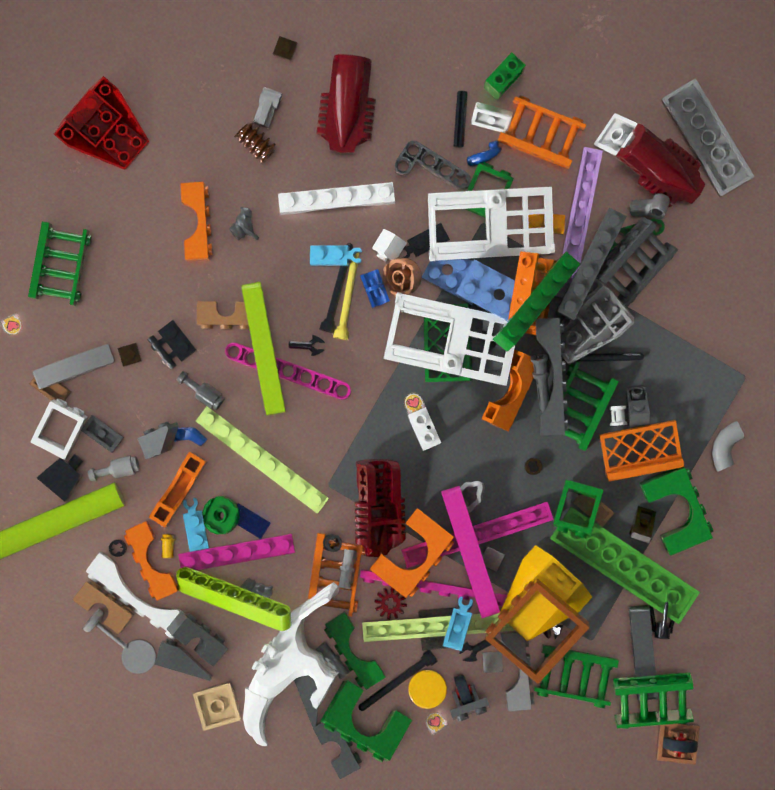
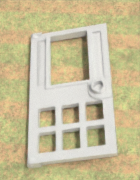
(496, 223)
(455, 349)

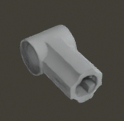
(268, 101)
(654, 207)

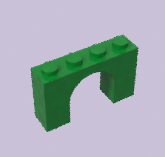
(695, 528)
(339, 718)

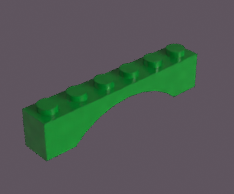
(536, 302)

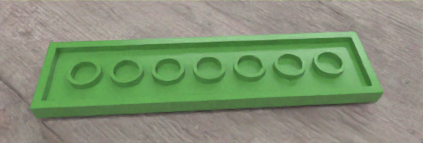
(627, 567)

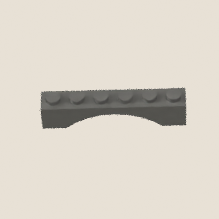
(591, 264)
(548, 335)

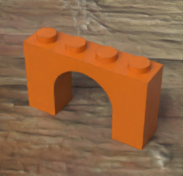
(405, 580)

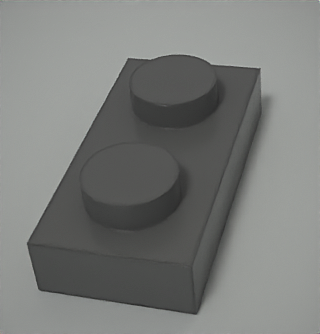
(102, 433)

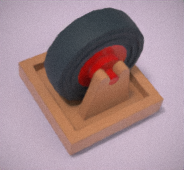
(678, 743)

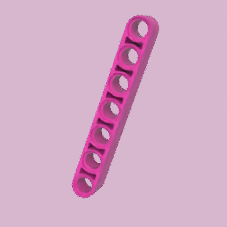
(296, 376)
(470, 552)

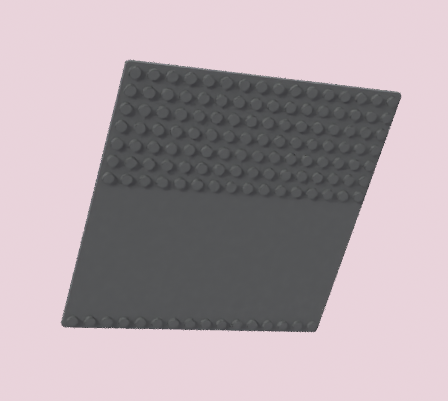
(679, 386)

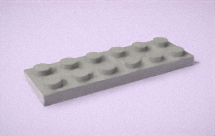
(708, 137)

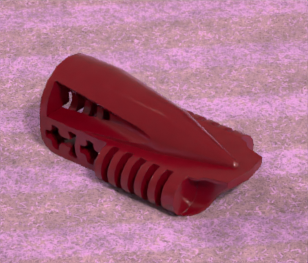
(347, 104)
(663, 166)
(379, 510)

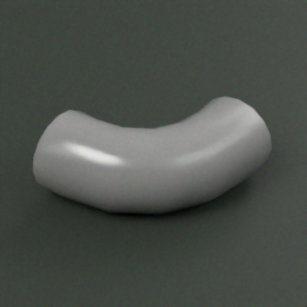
(723, 445)

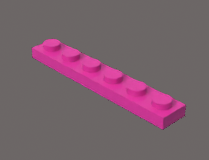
(238, 553)

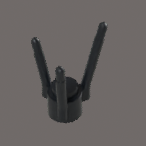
(662, 629)

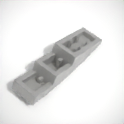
(73, 366)

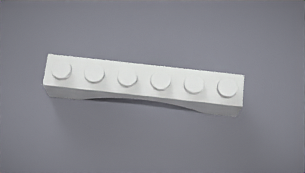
(336, 198)
(107, 572)

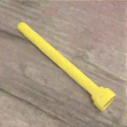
(341, 331)

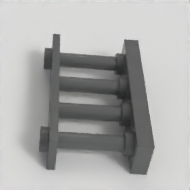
(626, 247)

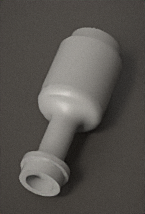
(118, 468)

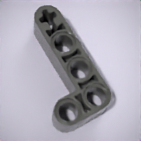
(435, 169)

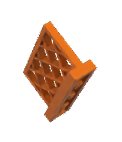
(646, 466)

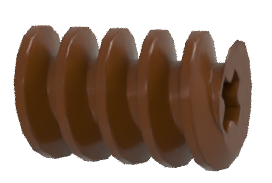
(256, 142)

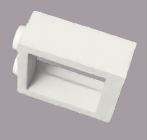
(419, 422)
(50, 445)

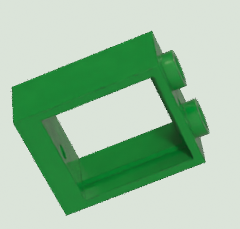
(504, 76)
(488, 168)
(581, 489)

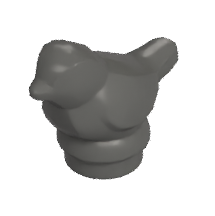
(243, 225)
(257, 588)

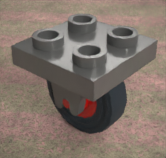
(464, 694)

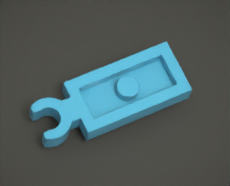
(333, 255)
(195, 527)
(458, 626)

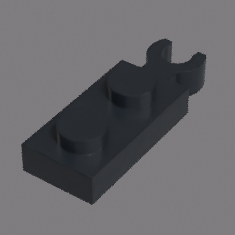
(421, 243)

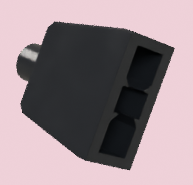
(62, 477)

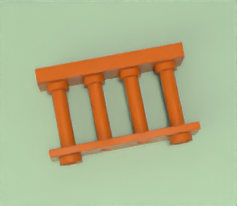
(543, 152)
(529, 274)
(320, 562)

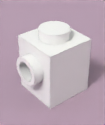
(388, 246)

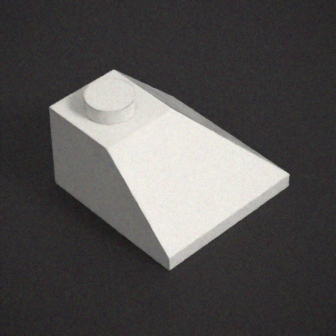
(616, 134)

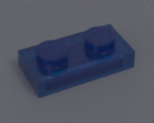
(252, 522)

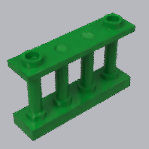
(40, 269)
(598, 404)
(588, 660)
(651, 684)

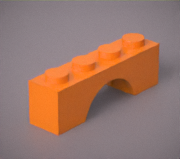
(197, 246)
(503, 411)
(178, 489)
(160, 583)

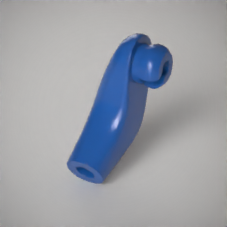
(485, 156)
(191, 434)

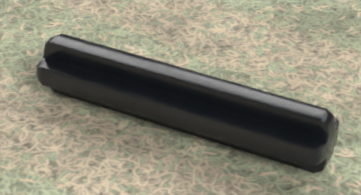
(460, 118)

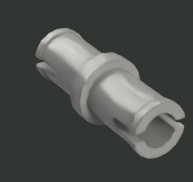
(347, 569)
(333, 660)

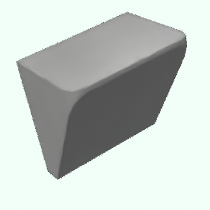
(492, 558)
(492, 662)

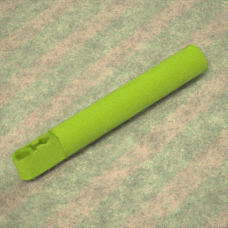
(60, 519)

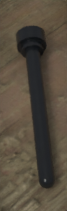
(328, 323)
(610, 357)
(427, 659)

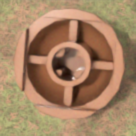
(402, 276)

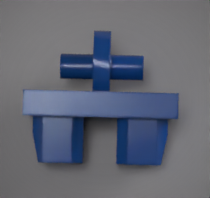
(375, 288)

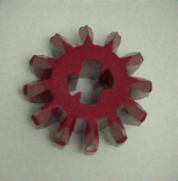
(385, 606)

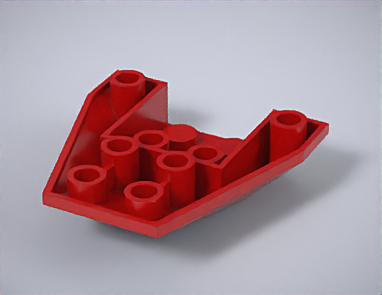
(103, 126)

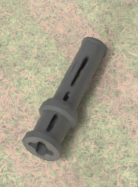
(541, 375)

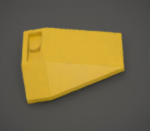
(538, 612)

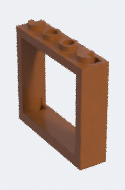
(568, 642)

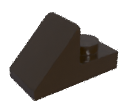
(643, 524)

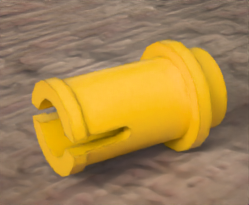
(167, 545)

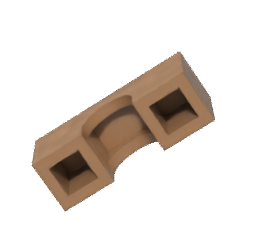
(208, 316)
(118, 614)

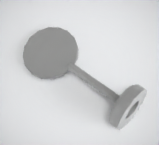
(137, 655)

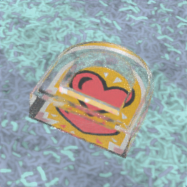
(12, 325)
(413, 403)
(435, 722)

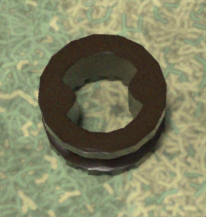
(527, 468)

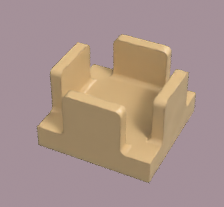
(217, 706)

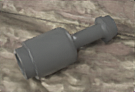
(204, 393)

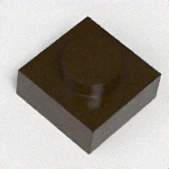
(285, 48)
(129, 354)

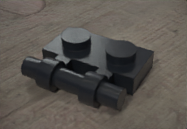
(177, 342)

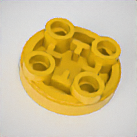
(427, 689)

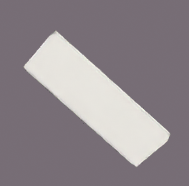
(491, 117)

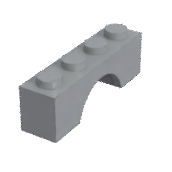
(519, 694)

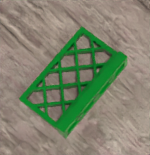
(467, 362)

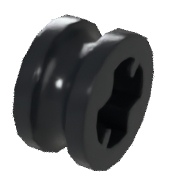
(331, 537)
(116, 542)

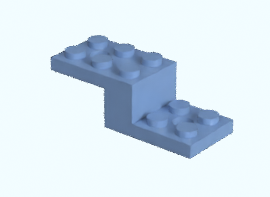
(473, 284)

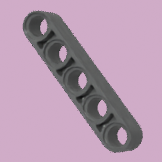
(642, 644)

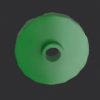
(213, 510)

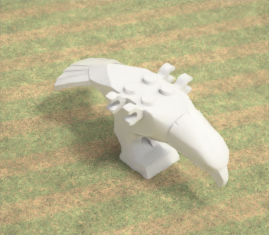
(282, 663)

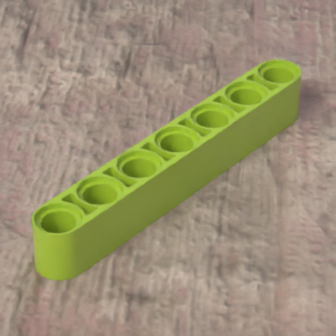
(263, 348)
(234, 599)

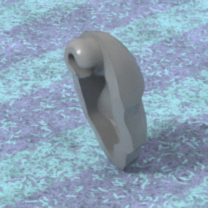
(472, 494)

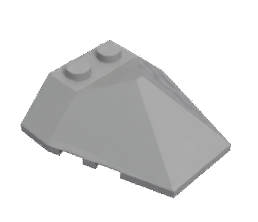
(596, 324)

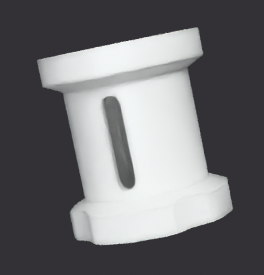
(617, 415)

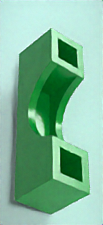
(367, 672)

